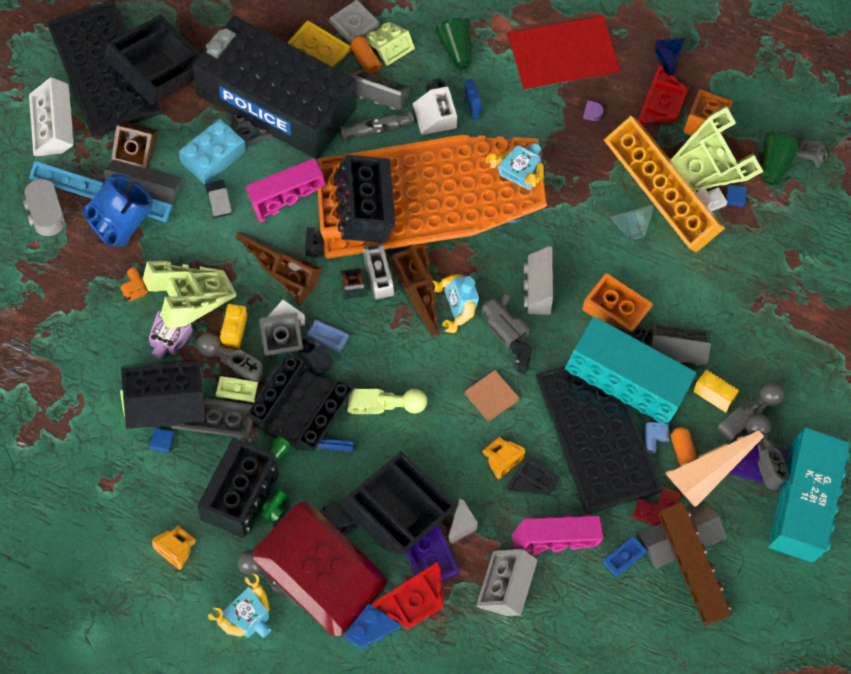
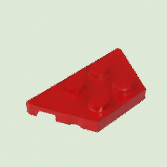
(663, 99)
(414, 599)

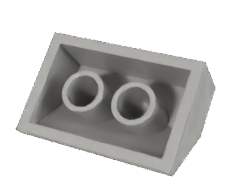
(539, 282)
(507, 582)

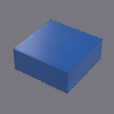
(736, 195)
(162, 440)

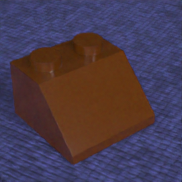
(134, 144)

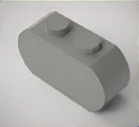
(44, 207)
(378, 271)

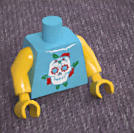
(519, 165)
(461, 297)
(246, 613)

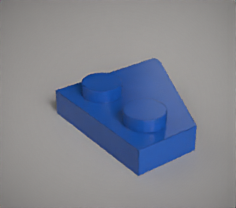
(473, 98)
(370, 627)

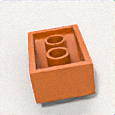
(703, 106)
(616, 304)

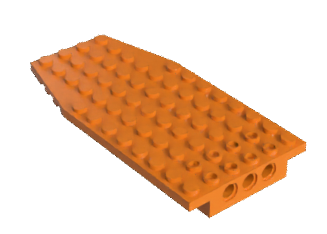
(437, 192)

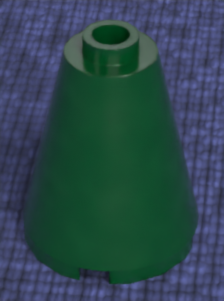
(456, 39)
(777, 156)

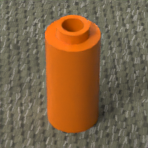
(365, 55)
(683, 445)

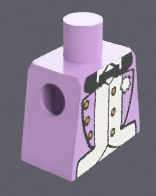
(167, 339)

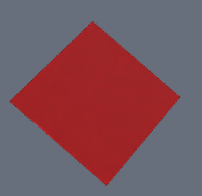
(563, 52)

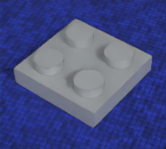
(354, 21)

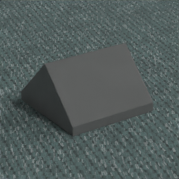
(281, 334)

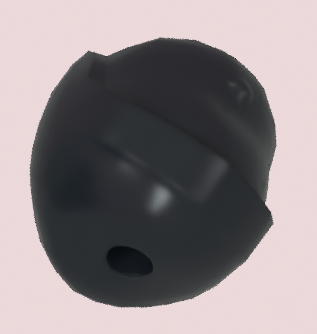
(435, 84)

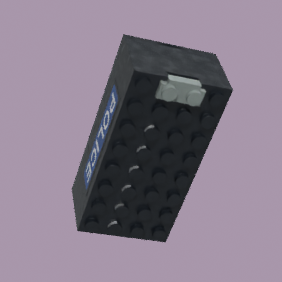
(275, 86)

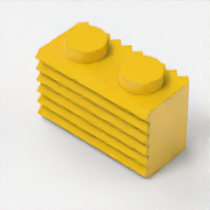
(233, 326)
(716, 391)

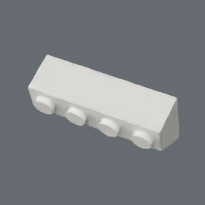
(51, 118)

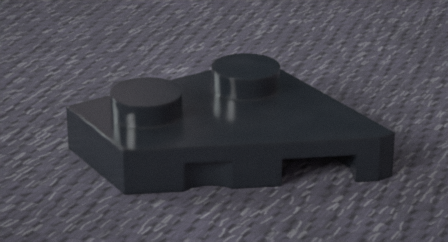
(533, 479)

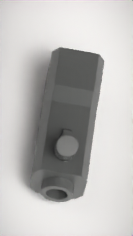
(502, 323)

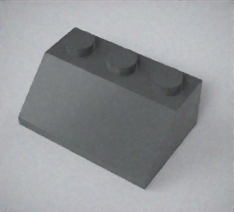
(381, 90)
(681, 343)

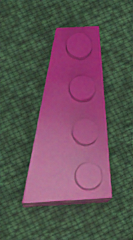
(284, 188)
(557, 533)

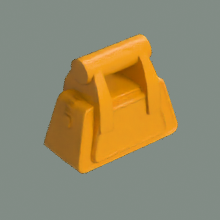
(505, 458)
(172, 548)

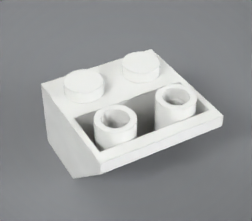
(435, 111)

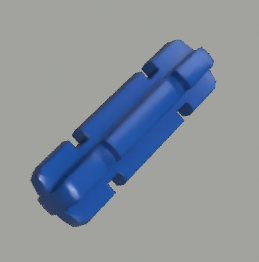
(336, 444)

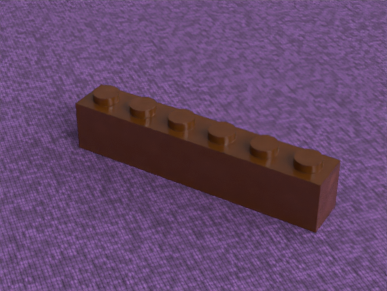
(694, 564)

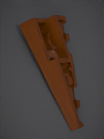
(292, 272)
(415, 277)

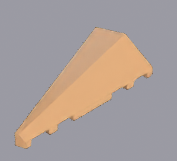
(704, 474)

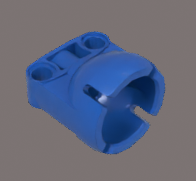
(118, 211)

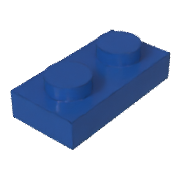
(624, 556)

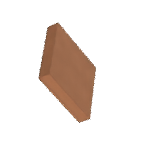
(491, 396)

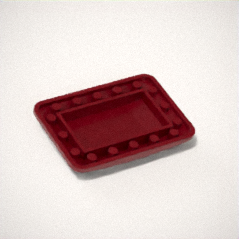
(319, 568)

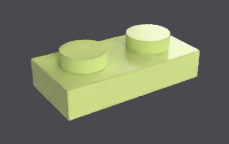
(237, 389)

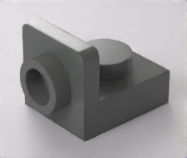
(813, 150)

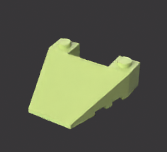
(707, 158)
(190, 290)

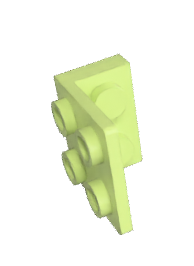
(391, 42)

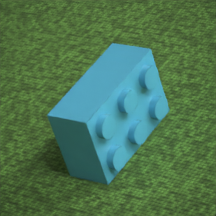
(212, 151)

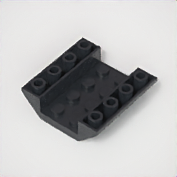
(162, 393)
(298, 404)

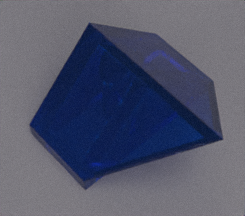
(669, 53)

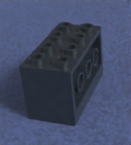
(365, 199)
(238, 488)

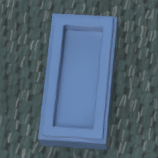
(327, 335)

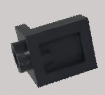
(312, 247)
(523, 353)

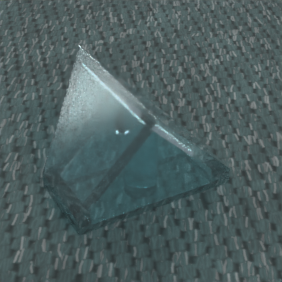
(634, 222)

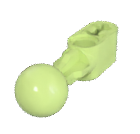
(376, 401)

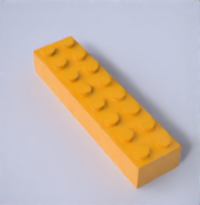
(664, 184)

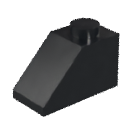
(314, 356)

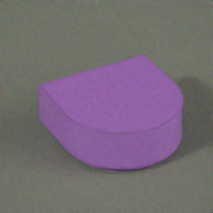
(593, 111)

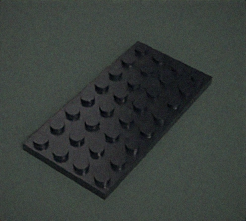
(99, 88)
(598, 441)

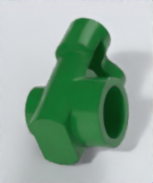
(273, 509)

